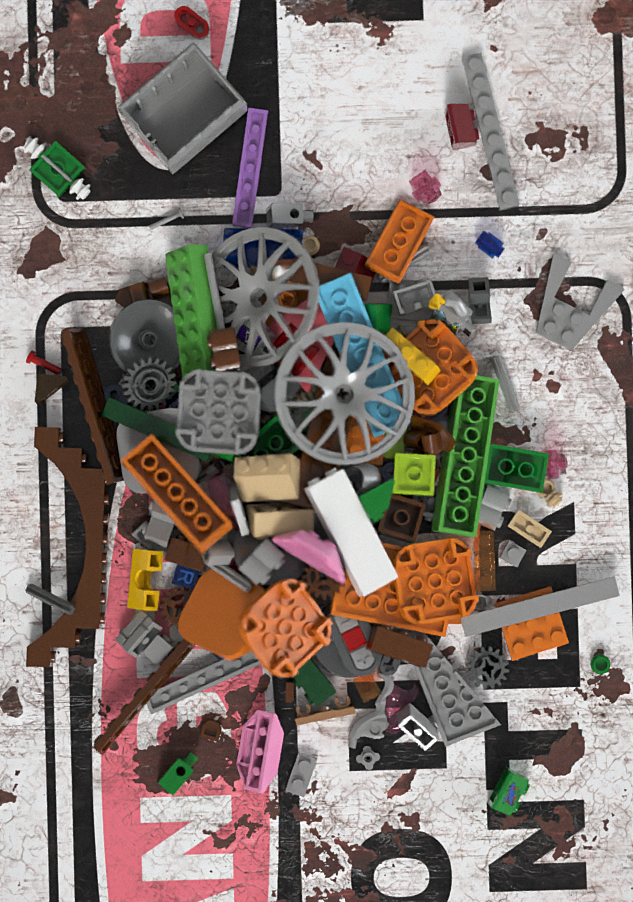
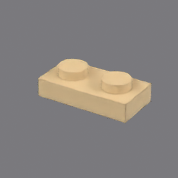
(529, 528)

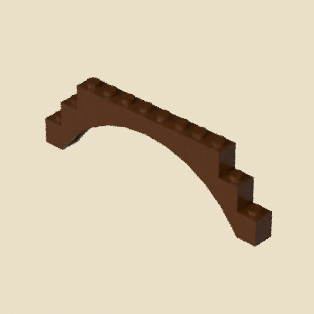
(92, 497)

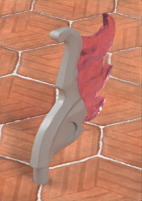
(385, 715)

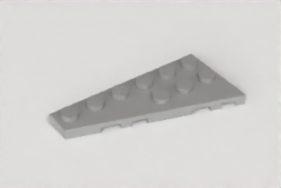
(451, 700)

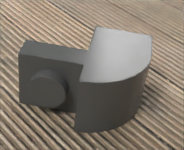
(479, 300)

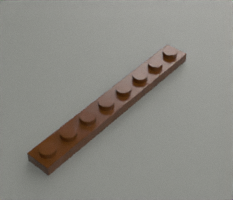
(142, 696)

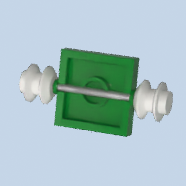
(57, 168)

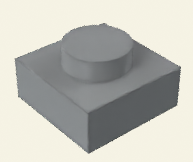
(512, 553)

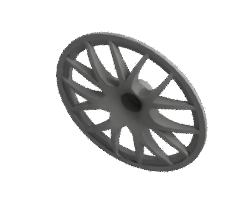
(260, 286)
(355, 391)

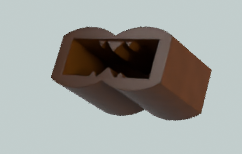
(225, 349)
(184, 553)

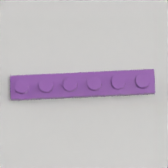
(250, 168)

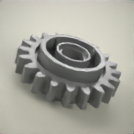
(139, 374)

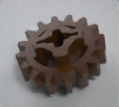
(318, 584)
(172, 603)

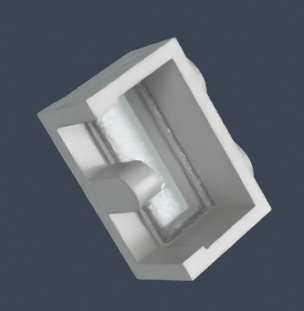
(413, 297)

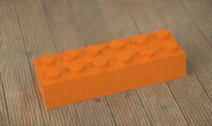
(176, 494)

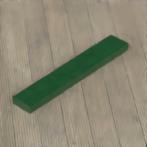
(147, 424)

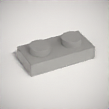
(301, 774)

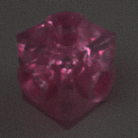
(425, 188)
(556, 464)

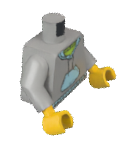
(452, 312)

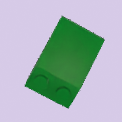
(516, 468)

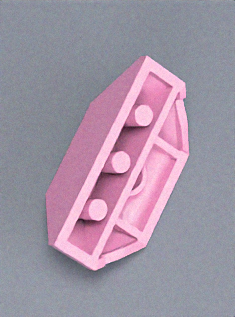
(313, 552)
(259, 751)

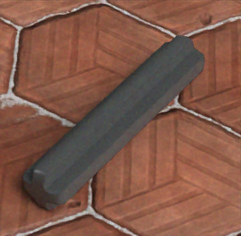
(50, 599)

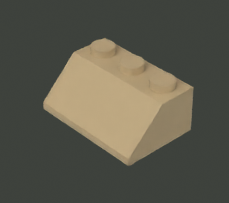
(267, 477)
(278, 519)

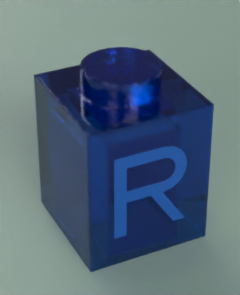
(186, 577)

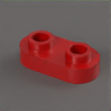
(192, 23)

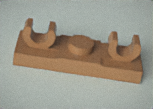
(324, 712)

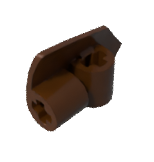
(151, 290)
(428, 436)

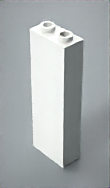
(350, 532)

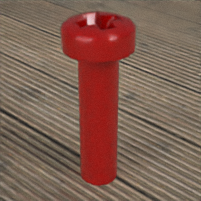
(41, 362)

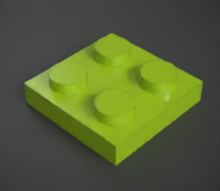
(414, 474)

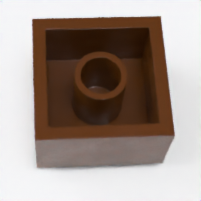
(401, 519)

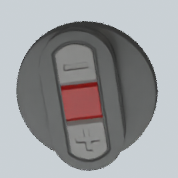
(347, 651)

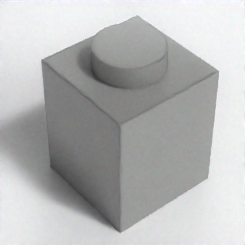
(158, 648)

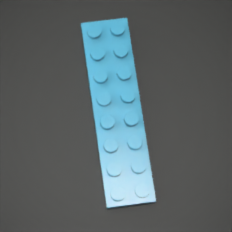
(342, 303)

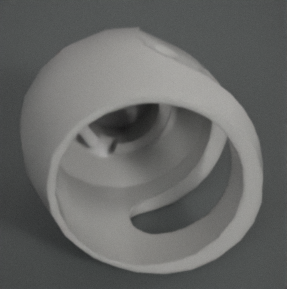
(366, 477)

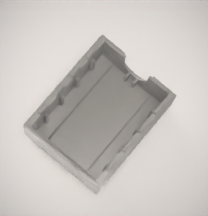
(183, 108)

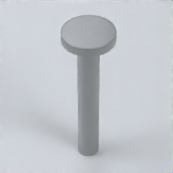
(167, 219)

